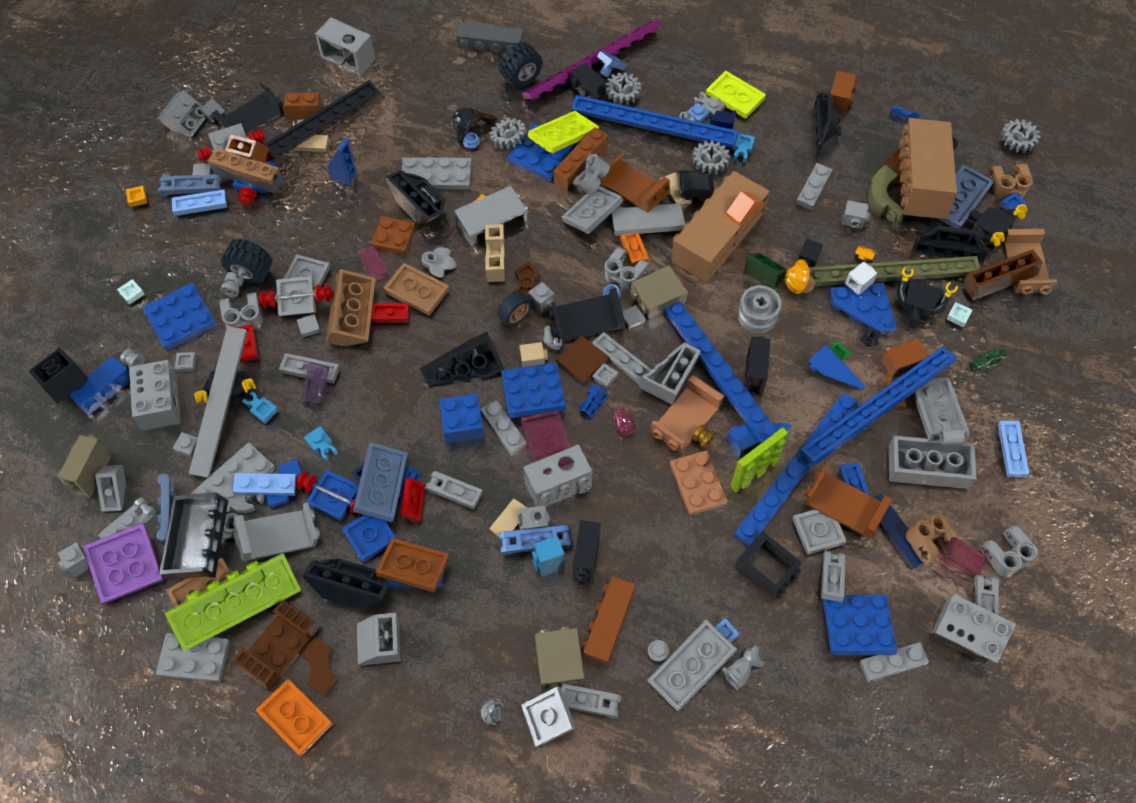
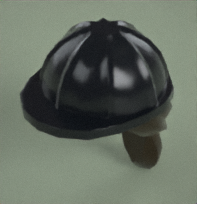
(466, 118)

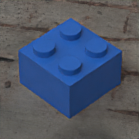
(461, 418)

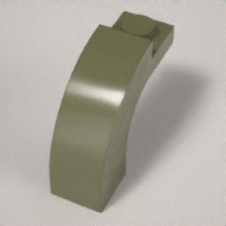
(878, 197)

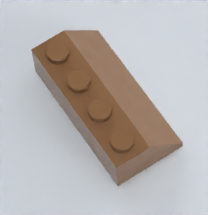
(350, 308)

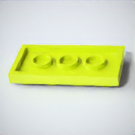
(562, 131)

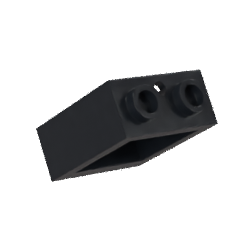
(757, 365)
(586, 552)
(743, 565)

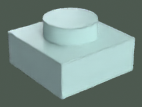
(131, 291)
(959, 314)

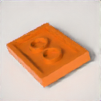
(294, 717)

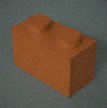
(842, 89)
(302, 105)
(247, 148)
(903, 357)

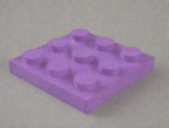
(123, 563)

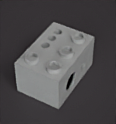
(343, 39)
(152, 395)
(559, 482)
(973, 628)

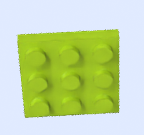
(758, 460)

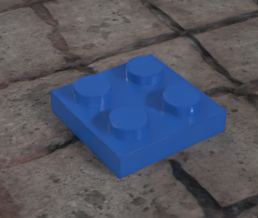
(368, 536)

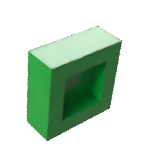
(840, 351)

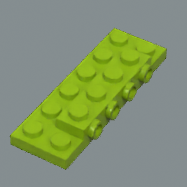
(231, 600)

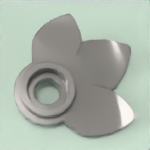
(440, 262)

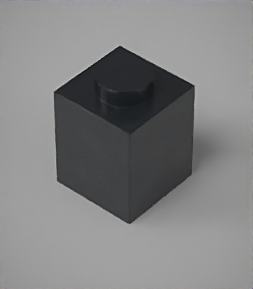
(810, 252)

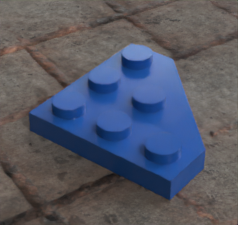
(869, 307)

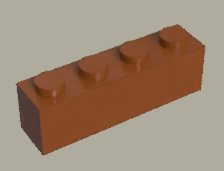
(593, 143)
(608, 621)

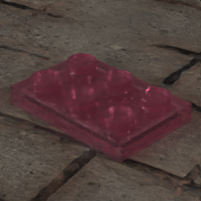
(546, 436)

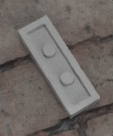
(814, 186)
(298, 366)
(503, 427)
(887, 665)

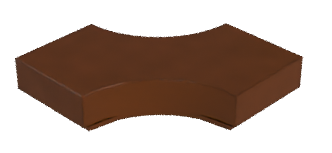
(527, 275)
(318, 656)

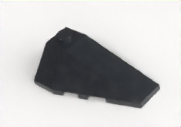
(467, 361)

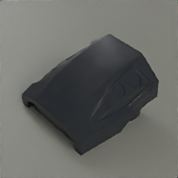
(695, 185)

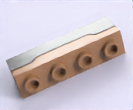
(245, 170)

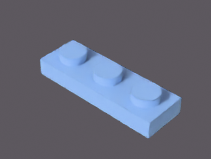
(199, 202)
(1013, 449)
(264, 484)

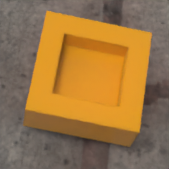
(136, 196)
(865, 253)

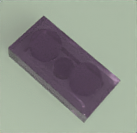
(315, 383)

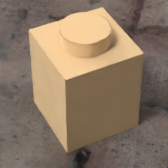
(533, 354)

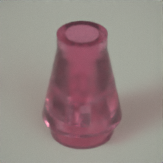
(625, 423)

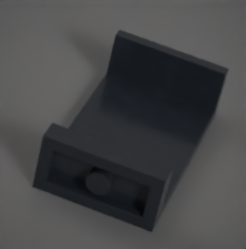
(253, 113)
(587, 316)

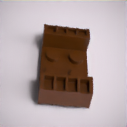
(277, 646)

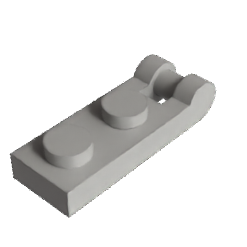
(454, 490)
(130, 518)
(833, 576)
(987, 598)
(591, 700)

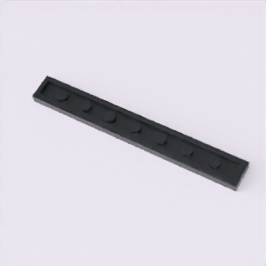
(322, 119)

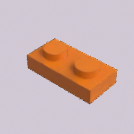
(635, 249)

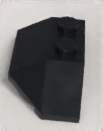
(826, 122)
(416, 196)
(950, 243)
(346, 582)

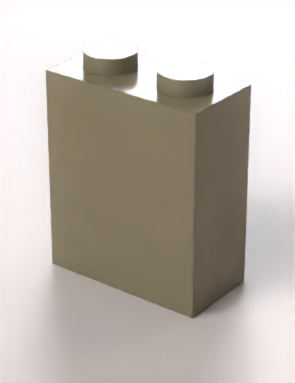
(658, 291)
(82, 464)
(559, 657)

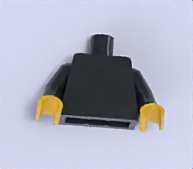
(994, 223)
(920, 299)
(239, 391)

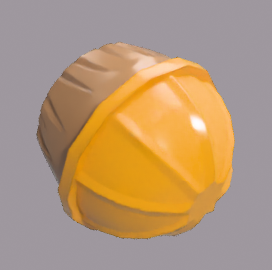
(799, 278)

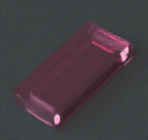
(372, 263)
(965, 556)

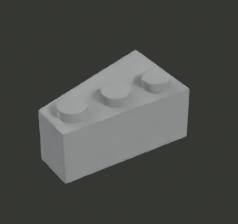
(671, 374)

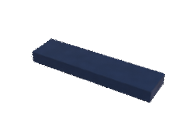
(896, 532)

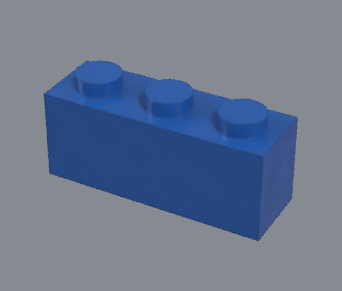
(101, 385)

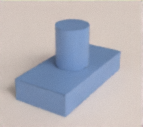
(610, 63)

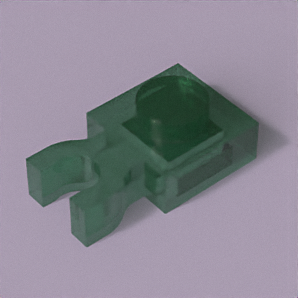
(991, 358)

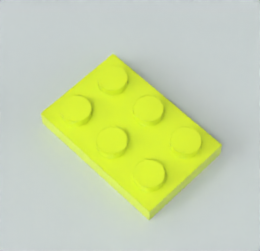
(736, 94)

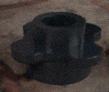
(868, 341)

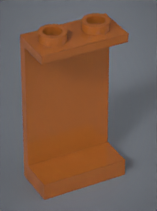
(634, 185)
(846, 503)

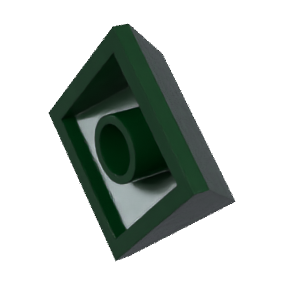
(764, 270)

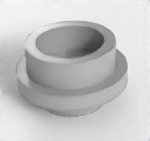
(658, 650)

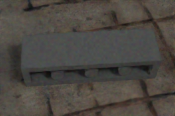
(487, 37)

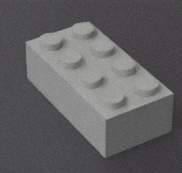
(930, 463)

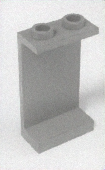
(490, 210)
(276, 534)

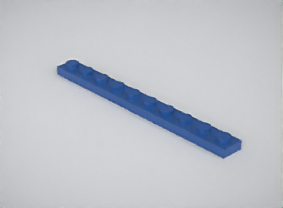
(654, 121)
(721, 372)
(878, 406)
(789, 477)

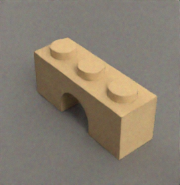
(495, 253)

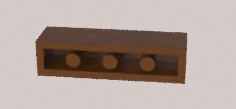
(1002, 274)

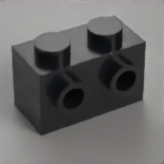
(587, 82)

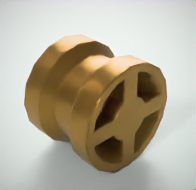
(704, 436)

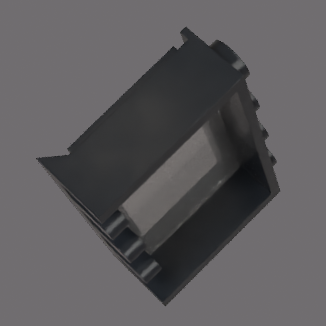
(194, 536)

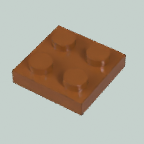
(393, 235)

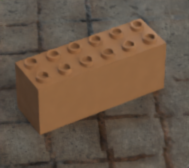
(927, 168)
(711, 233)

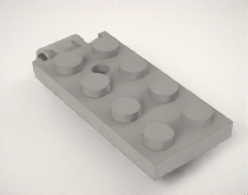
(936, 404)

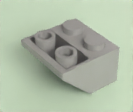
(182, 114)
(379, 639)

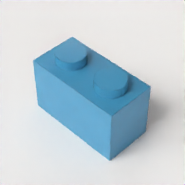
(548, 556)

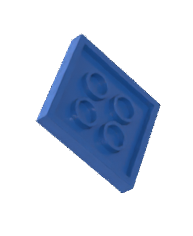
(537, 159)
(179, 316)
(533, 390)
(860, 625)

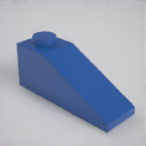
(342, 165)
(830, 365)
(744, 441)

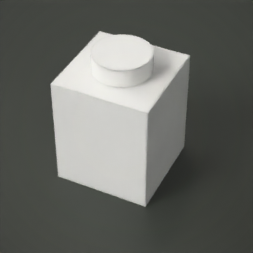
(861, 278)

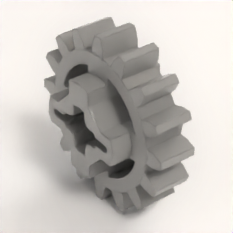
(623, 88)
(510, 133)
(1020, 135)
(718, 160)

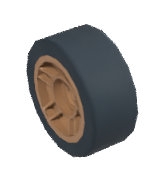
(514, 308)

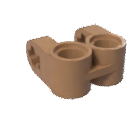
(1007, 185)
(925, 531)

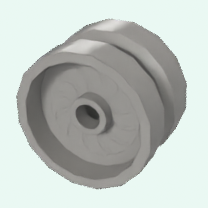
(759, 309)

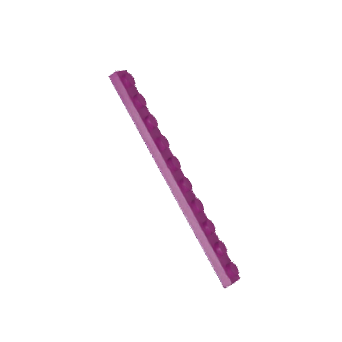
(612, 49)

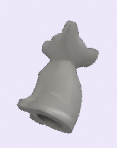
(740, 670)

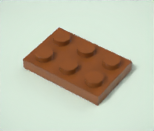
(413, 565)

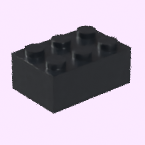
(58, 375)

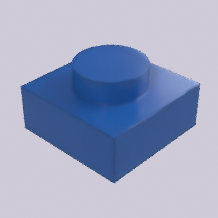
(1012, 202)

